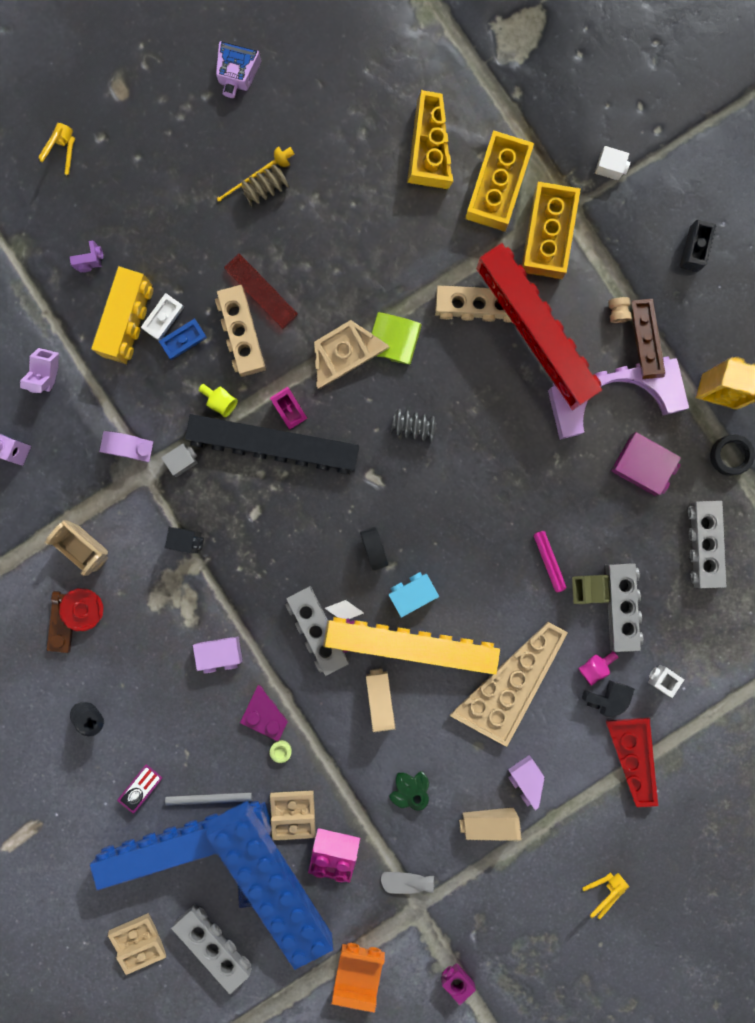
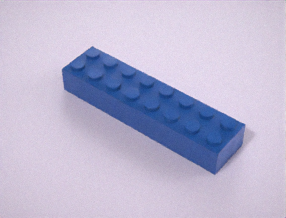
(160, 851)
(269, 885)

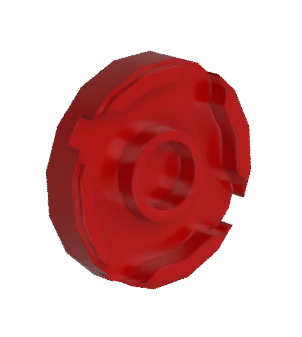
(81, 609)

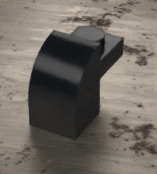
(615, 701)

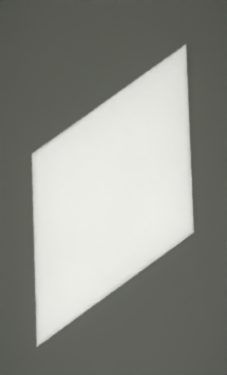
(344, 610)

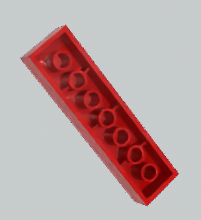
(537, 326)

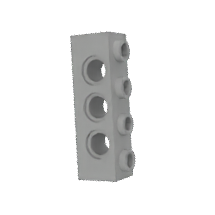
(715, 535)
(307, 598)
(616, 618)
(213, 960)

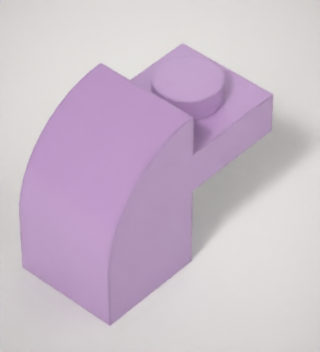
(42, 371)
(126, 446)

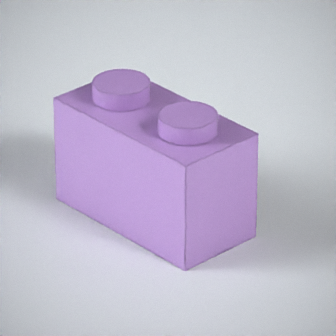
(217, 654)

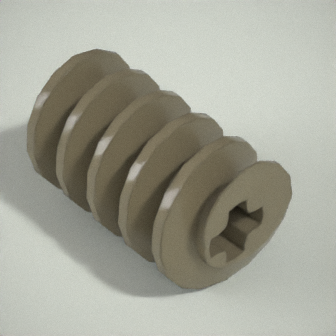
(264, 184)

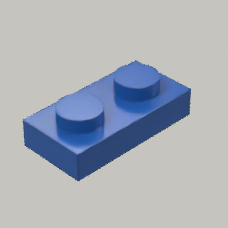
(182, 339)

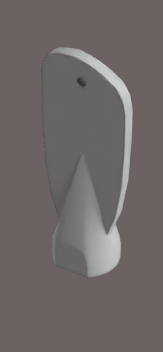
(406, 883)

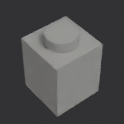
(180, 459)

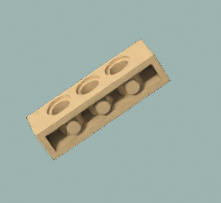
(232, 298)
(468, 312)

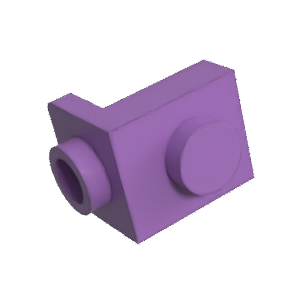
(85, 262)

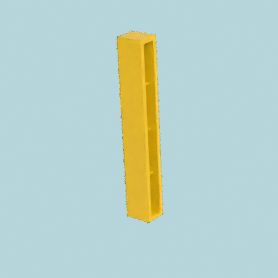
(411, 647)

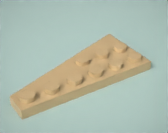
(505, 697)

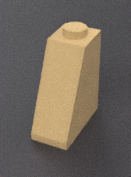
(380, 700)
(491, 825)

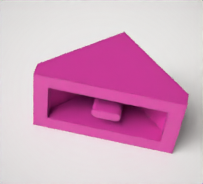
(288, 408)

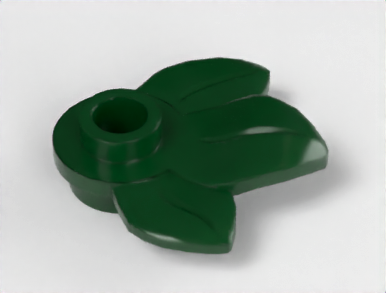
(408, 788)

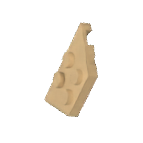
(344, 351)

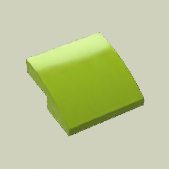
(399, 334)

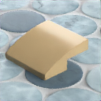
(292, 815)
(137, 944)

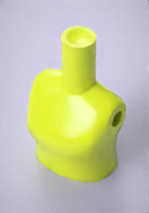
(219, 400)

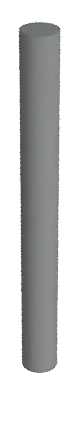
(206, 799)

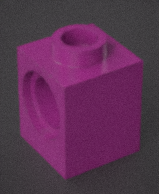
(458, 992)

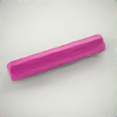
(550, 561)

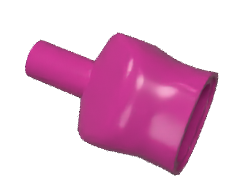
(597, 668)

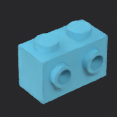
(413, 594)

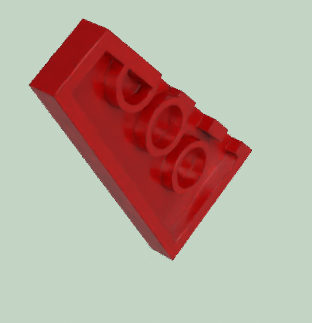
(635, 751)

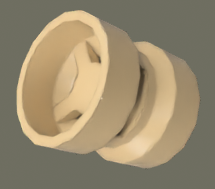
(620, 310)

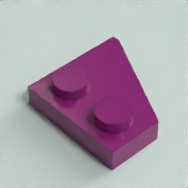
(264, 715)

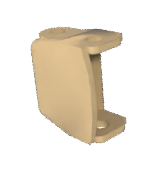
(78, 547)

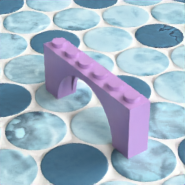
(667, 392)

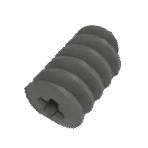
(414, 425)

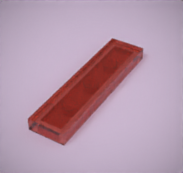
(261, 291)

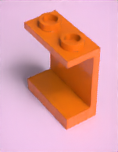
(358, 977)

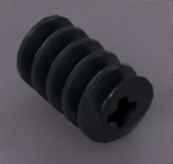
(86, 719)

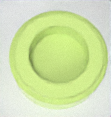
(280, 751)

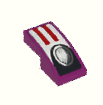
(139, 789)

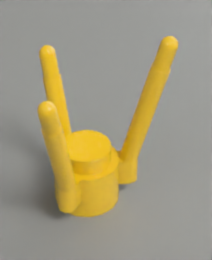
(61, 135)
(616, 886)

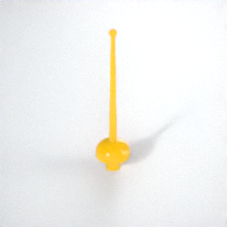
(279, 158)

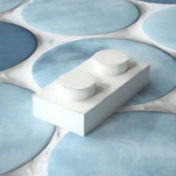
(162, 317)

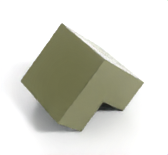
(591, 589)

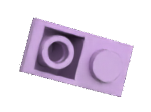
(530, 780)

